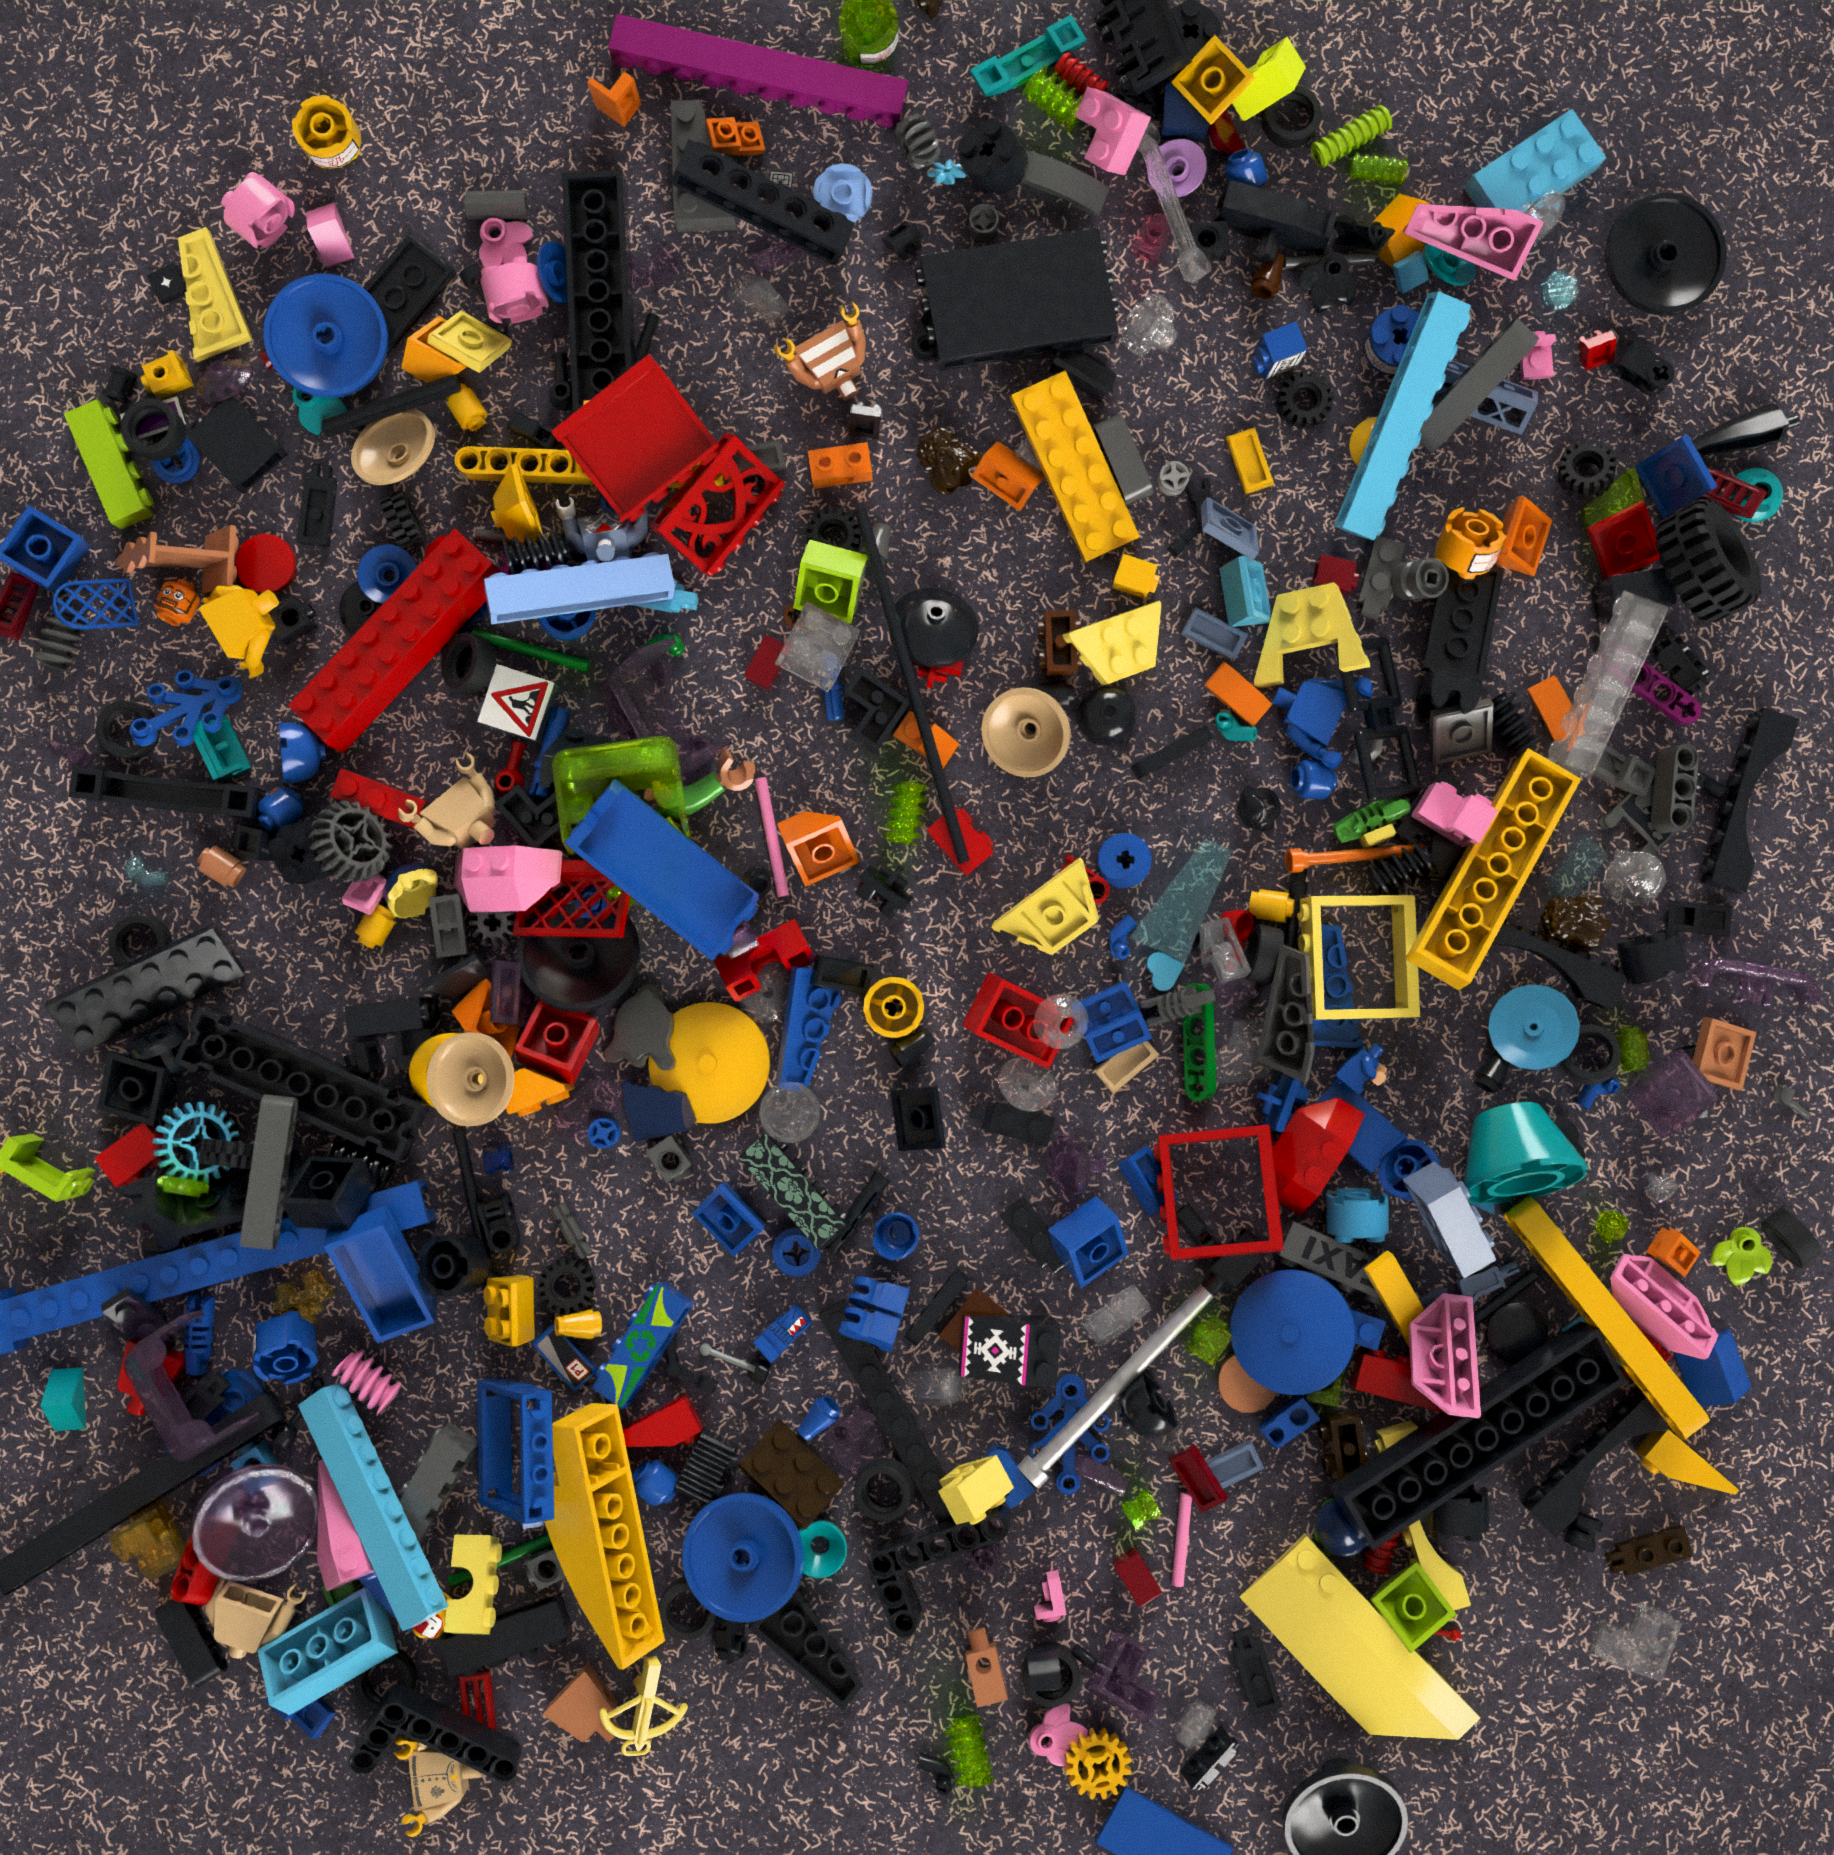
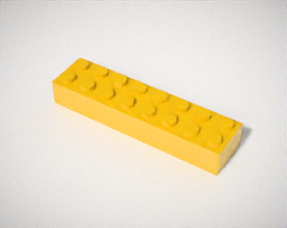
(1493, 870)

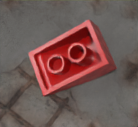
(1006, 1018)

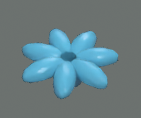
(946, 173)

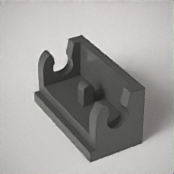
(448, 926)

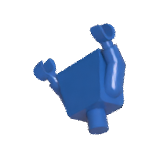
(1315, 713)

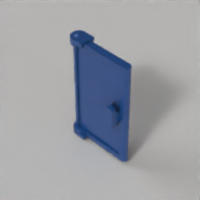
(1374, 1132)

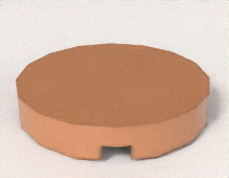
(1240, 1389)

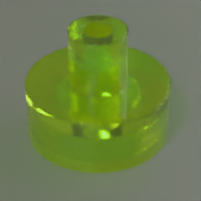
(1611, 1225)

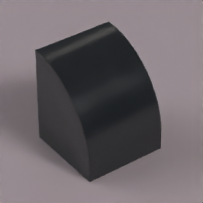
(1043, 1668)

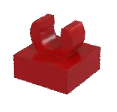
(1597, 350)

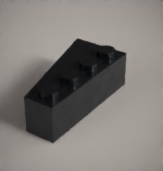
(809, 1648)

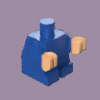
(1361, 1066)

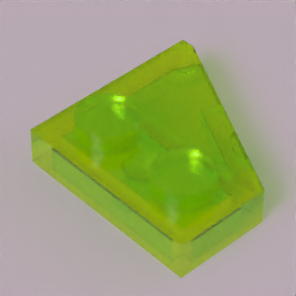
(1622, 494)

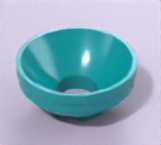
(1775, 497)
(827, 1563)

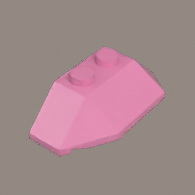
(505, 876)
(1662, 1306)
(1446, 1355)

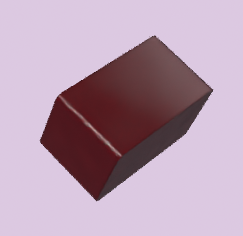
(762, 668)
(1137, 1577)

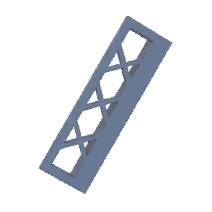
(1505, 392)

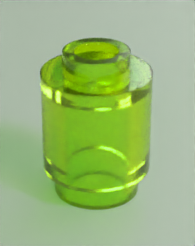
(1633, 1048)

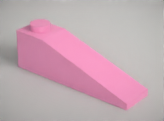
(1480, 235)
(338, 1544)

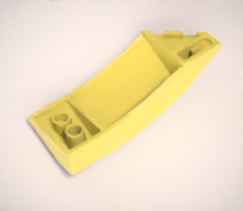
(1354, 1649)

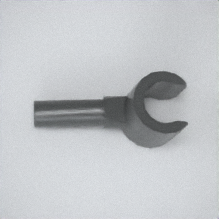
(1784, 1096)

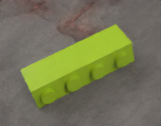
(109, 464)

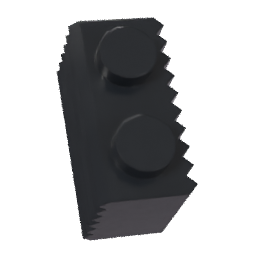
(706, 1466)

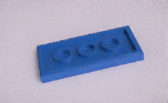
(1146, 1828)

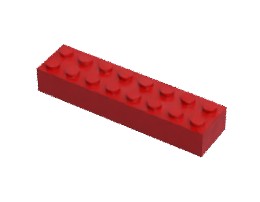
(395, 642)

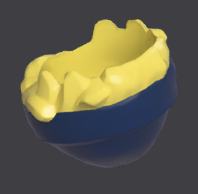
(409, 890)

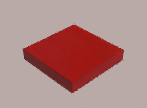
(1624, 541)

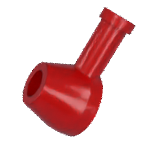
(511, 770)
(1242, 923)

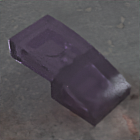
(744, 939)

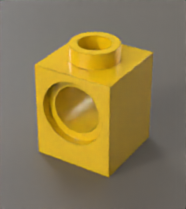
(1135, 577)

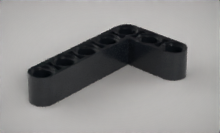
(929, 1553)
(436, 1728)

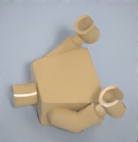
(459, 814)
(248, 1616)

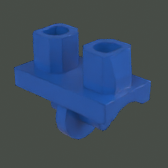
(1280, 1100)

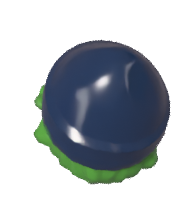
(1335, 1531)

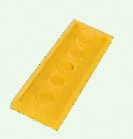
(1074, 466)

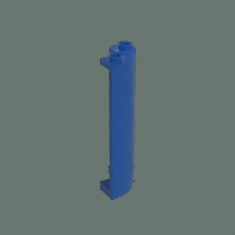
(663, 870)

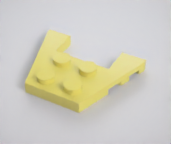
(1307, 621)

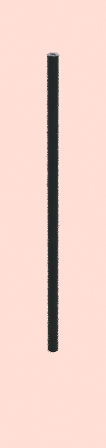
(912, 686)

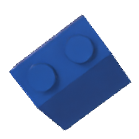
(1089, 1241)

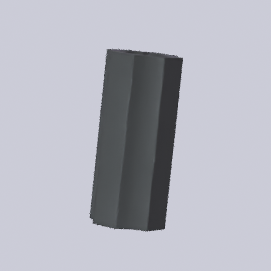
(496, 204)

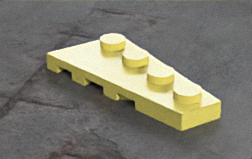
(213, 306)

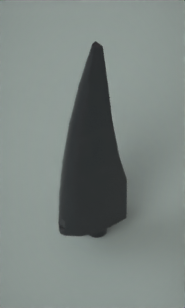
(1747, 432)

